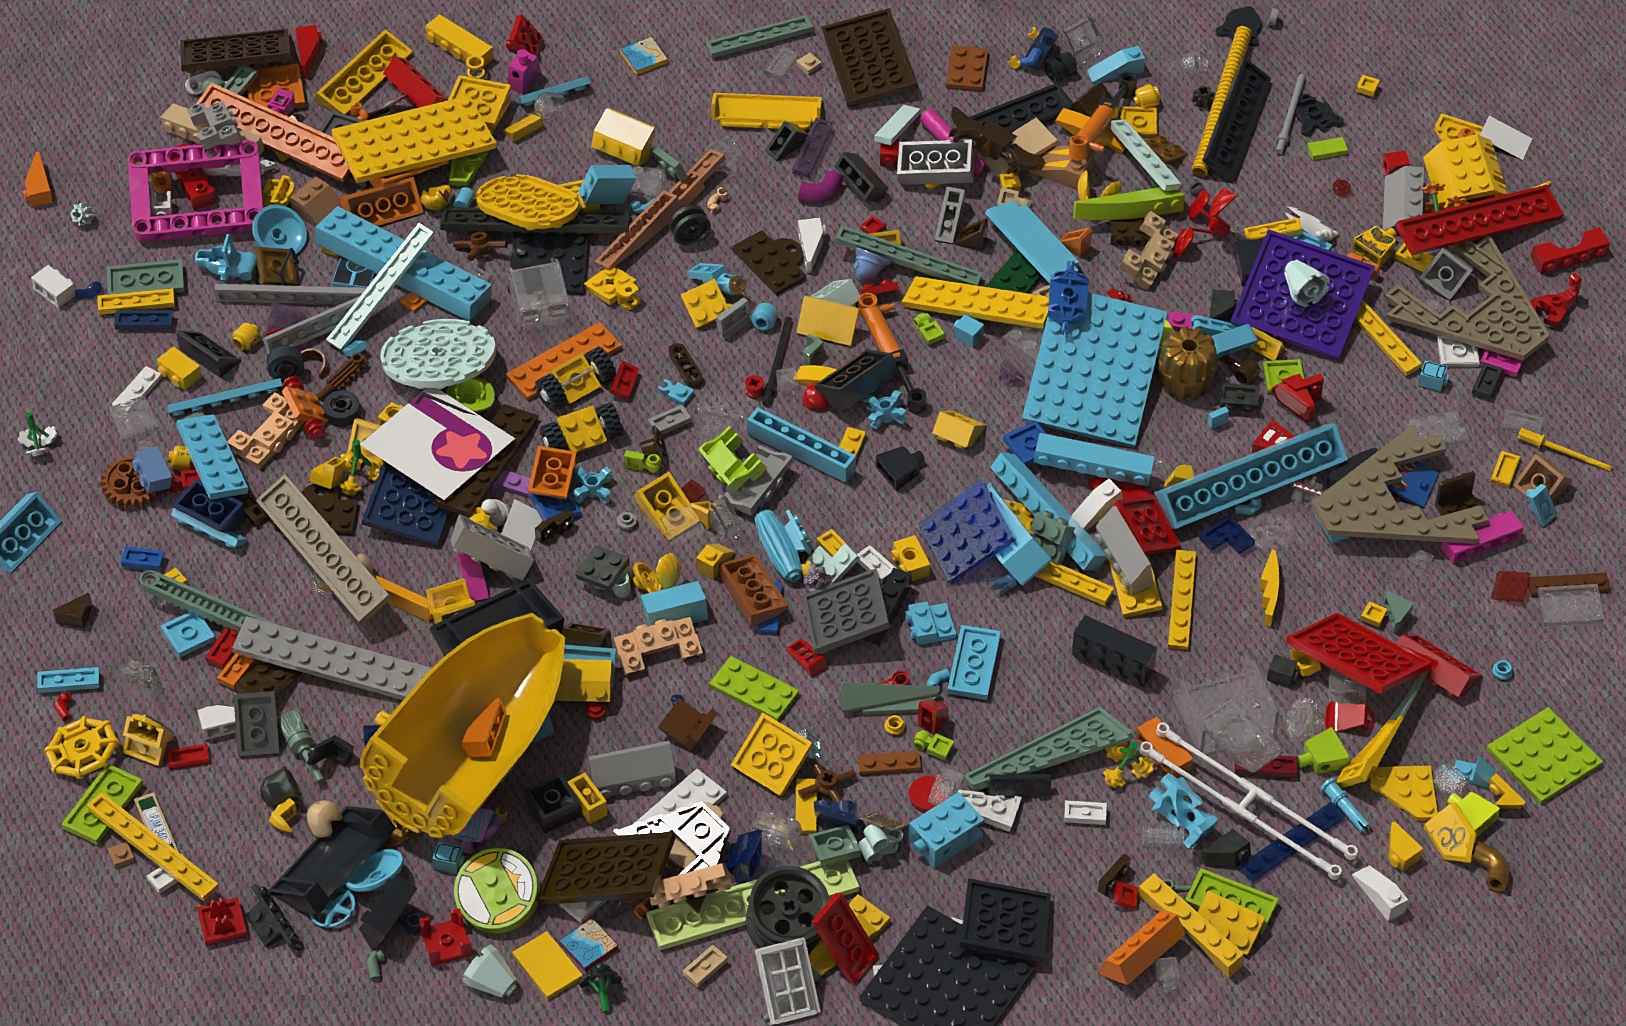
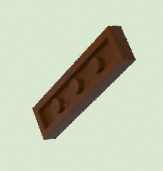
(1568, 580)

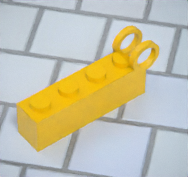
(460, 44)

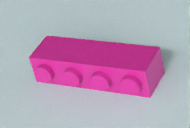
(1499, 531)

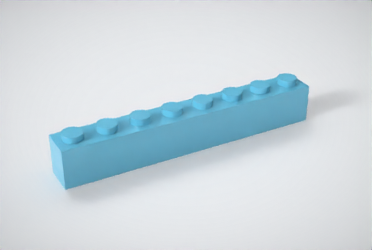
(1038, 498)

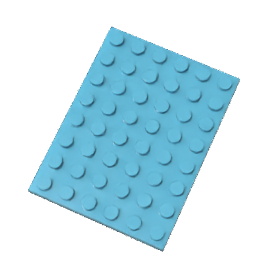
(1097, 373)

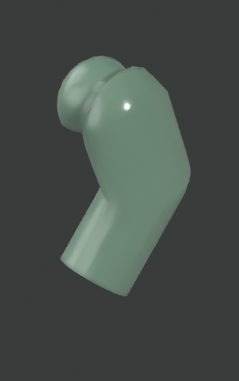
(372, 963)

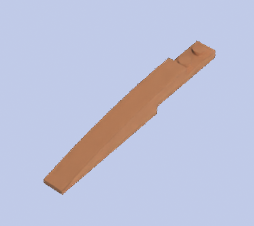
(661, 210)

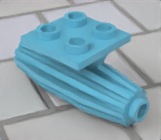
(783, 543)

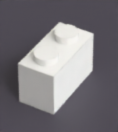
(53, 286)

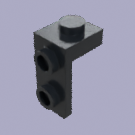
(332, 747)

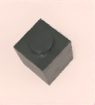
(1283, 671)

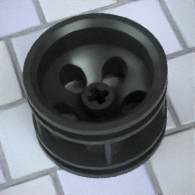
(797, 881)

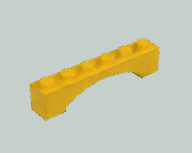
(1214, 944)

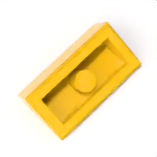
(523, 127)

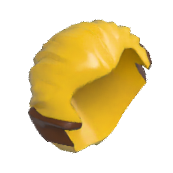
(437, 197)

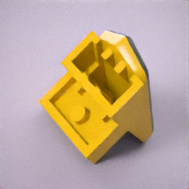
(146, 738)

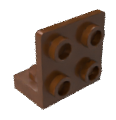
(686, 724)

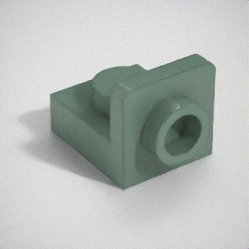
(813, 350)

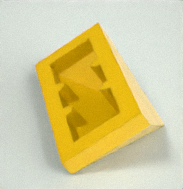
(702, 510)

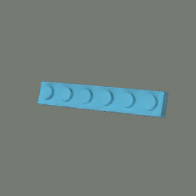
(216, 399)

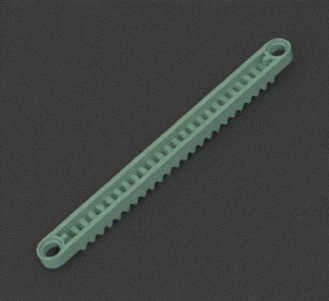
(196, 601)

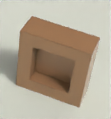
(121, 854)

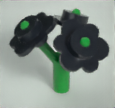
(603, 973)

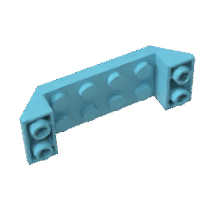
(1024, 556)

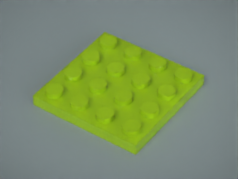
(1544, 755)

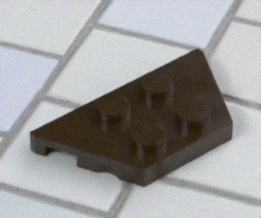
(267, 678)

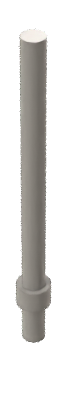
(1283, 137)

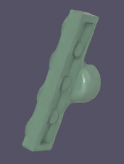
(237, 83)

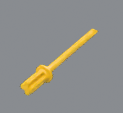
(1538, 440)

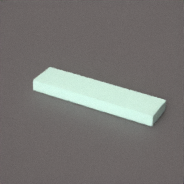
(897, 125)

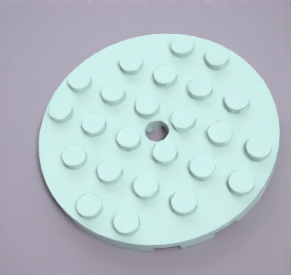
(461, 351)

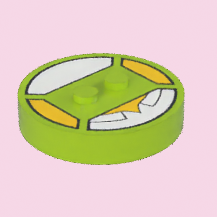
(496, 890)

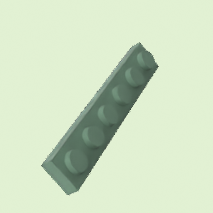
(759, 36)

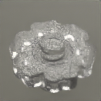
(1303, 718)

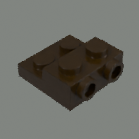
(1127, 232)

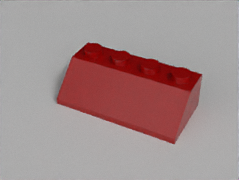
(1445, 669)

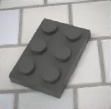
(256, 723)

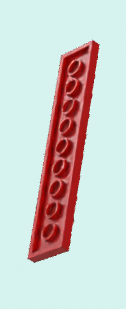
(1479, 219)

